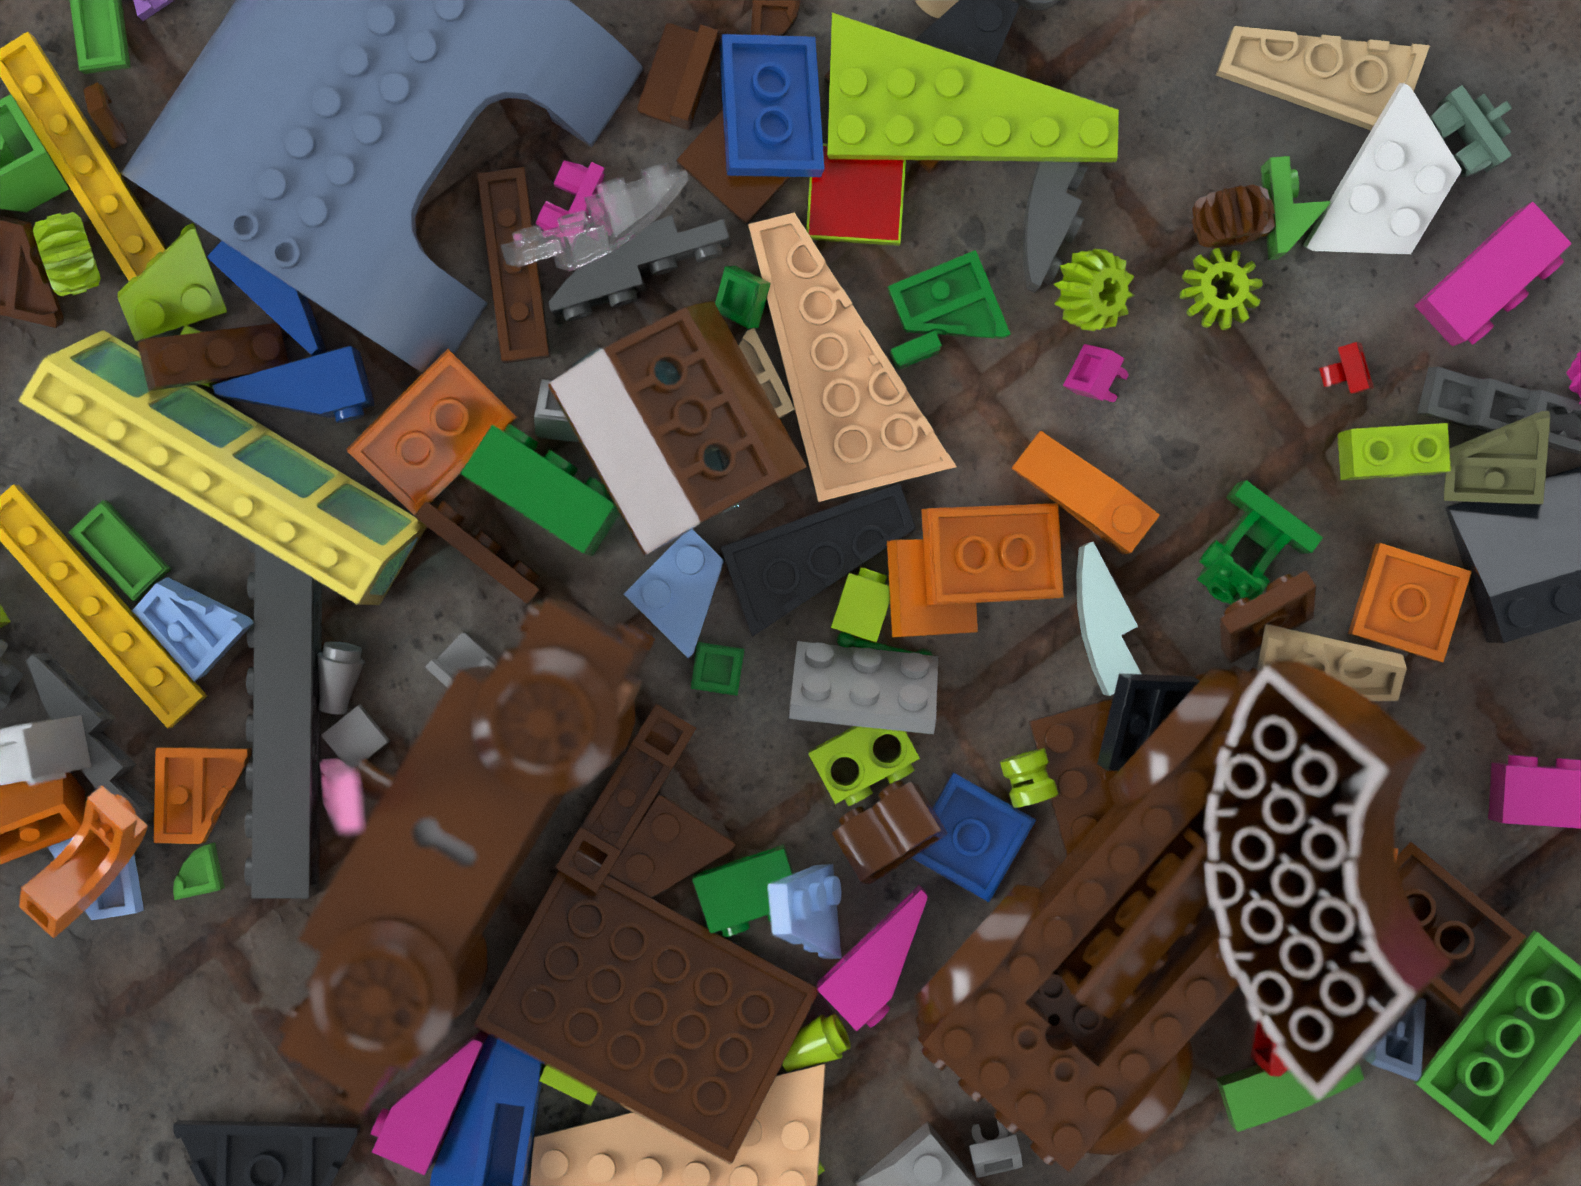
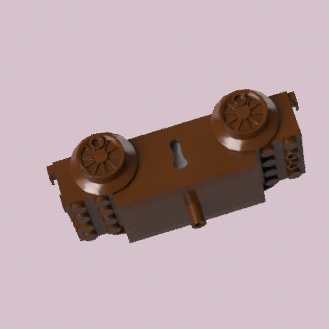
(448, 840)

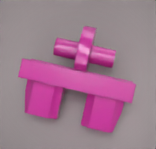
(577, 181)

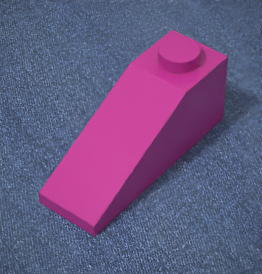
(870, 971)
(420, 1118)

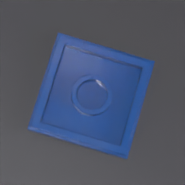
(980, 837)

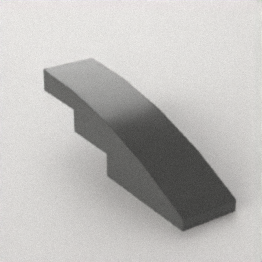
(1494, 404)
(66, 698)

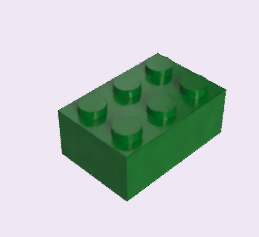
(542, 488)

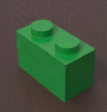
(739, 889)

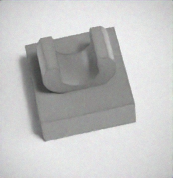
(995, 1155)

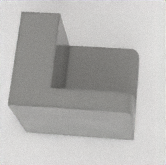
(459, 655)

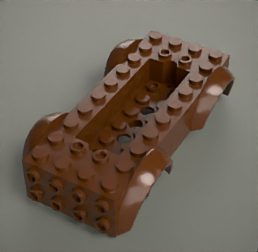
(1008, 1016)

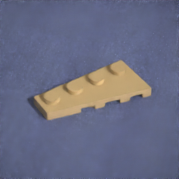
(1322, 72)

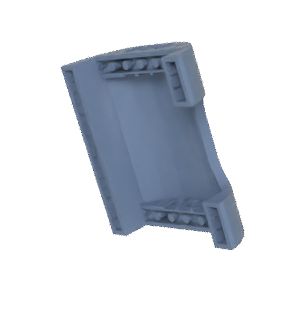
(329, 122)

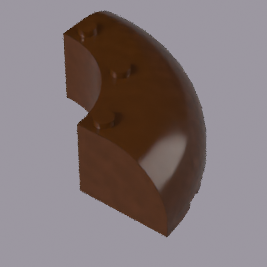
(1312, 871)

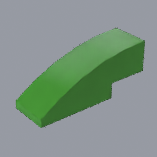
(1257, 1098)

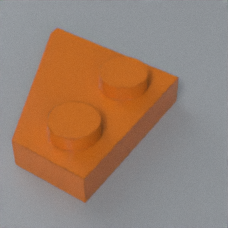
(193, 790)

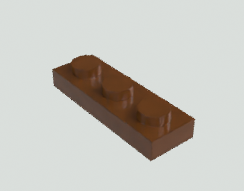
(211, 355)
(481, 550)

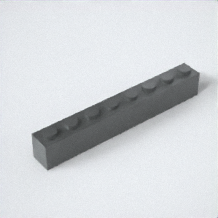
(283, 730)

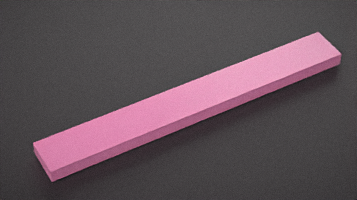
(340, 794)

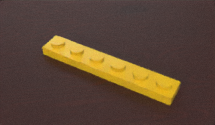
(79, 155)
(96, 608)

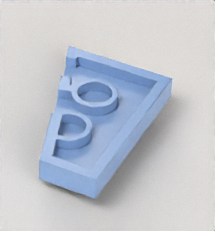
(806, 910)

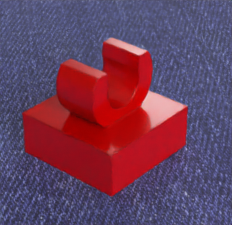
(1352, 369)

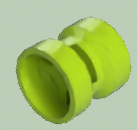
(1026, 767)

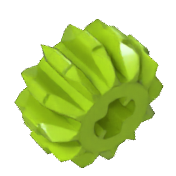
(66, 254)
(1236, 283)
(1094, 289)

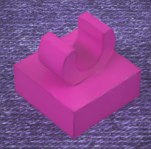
(1095, 372)

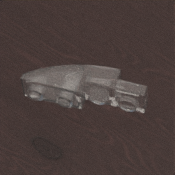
(614, 218)

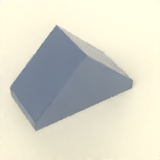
(1402, 1046)

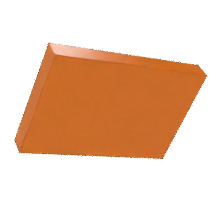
(430, 432)
(992, 553)

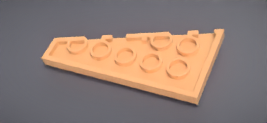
(846, 395)

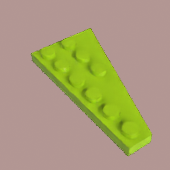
(928, 104)

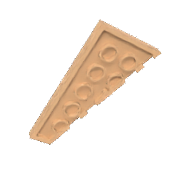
(633, 1151)

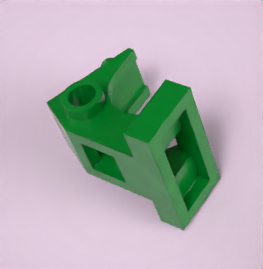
(1265, 525)

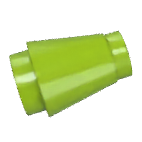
(818, 1043)

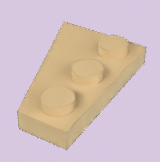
(1365, 669)

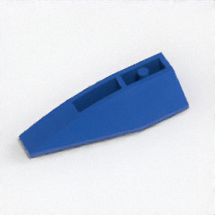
(494, 1122)

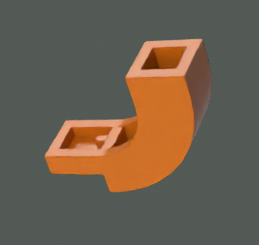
(86, 865)

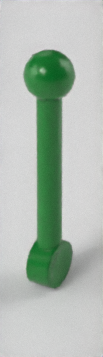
(848, 640)

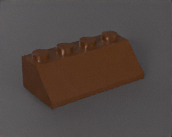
(1140, 927)

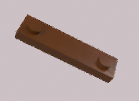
(514, 289)

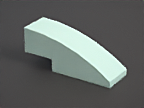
(1103, 620)

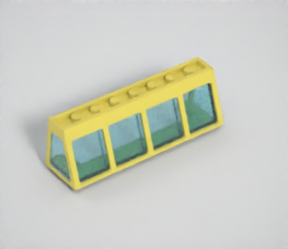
(227, 467)

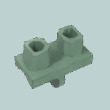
(1479, 128)

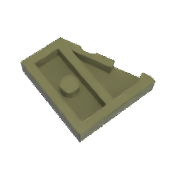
(1501, 464)

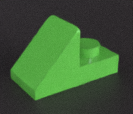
(1289, 218)

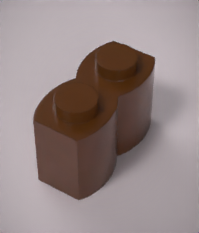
(889, 831)

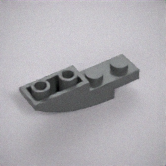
(1050, 219)
(618, 274)

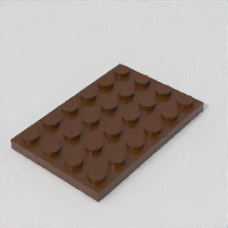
(648, 1011)

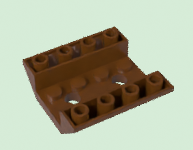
(653, 435)

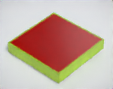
(857, 201)

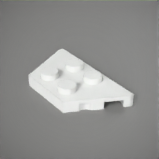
(1389, 185)

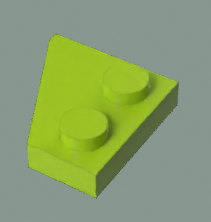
(172, 289)

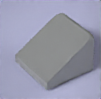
(549, 417)

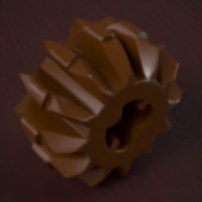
(1233, 216)

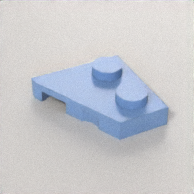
(679, 590)

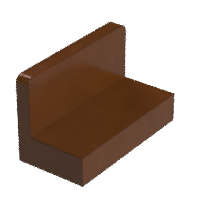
(679, 74)

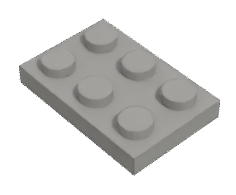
(864, 687)

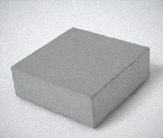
(355, 737)

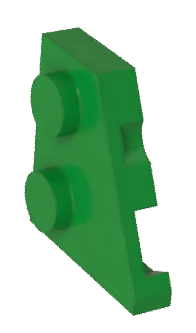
(950, 300)

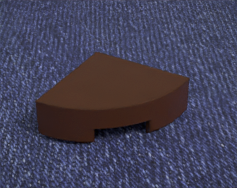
(773, 16)
(99, 110)

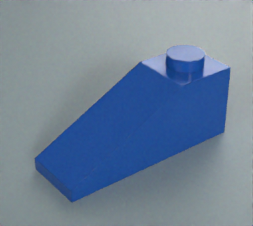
(273, 295)
(318, 386)

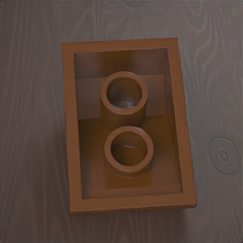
(1460, 926)

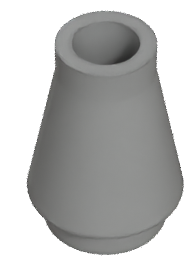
(338, 673)

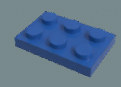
(771, 106)

